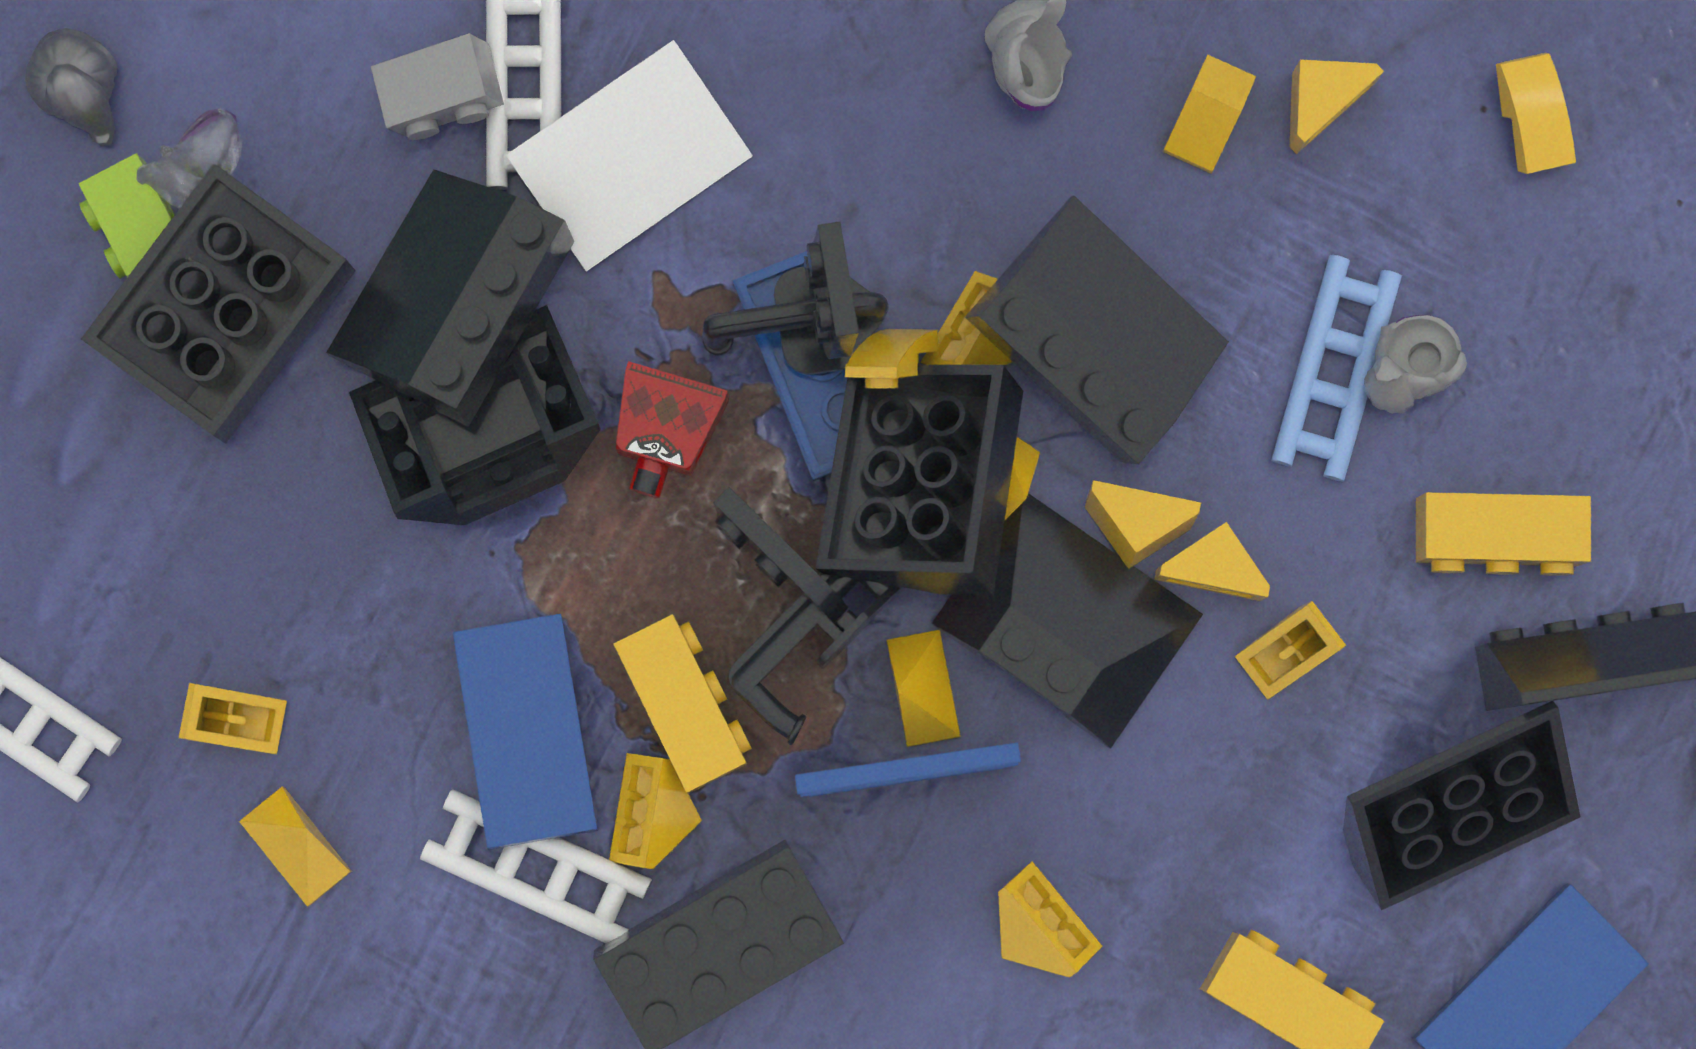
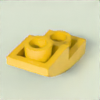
(1538, 112)
(890, 356)

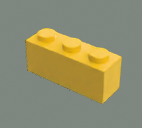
(1503, 532)
(683, 702)
(1289, 997)

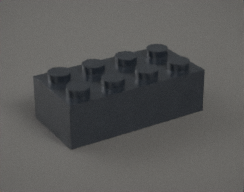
(717, 947)

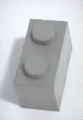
(437, 87)

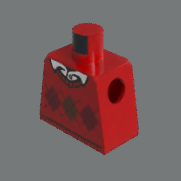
(665, 424)

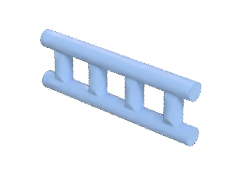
(1308, 387)

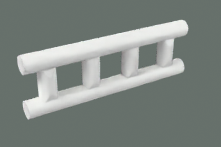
(545, 56)
(46, 706)
(551, 900)

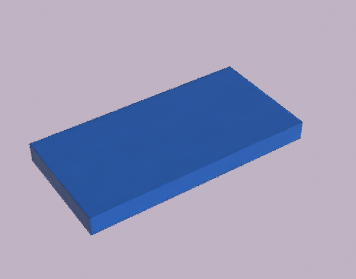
(809, 401)
(524, 731)
(907, 770)
(1539, 983)

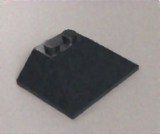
(516, 445)
(1072, 621)

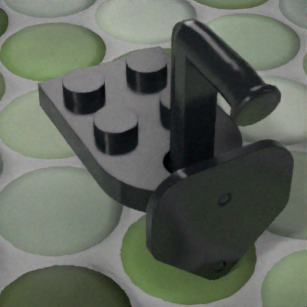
(815, 310)
(818, 605)

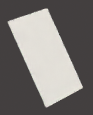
(630, 154)

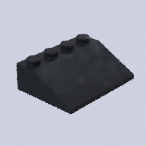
(453, 294)
(219, 303)
(1099, 332)
(923, 480)
(1588, 660)
(1461, 807)

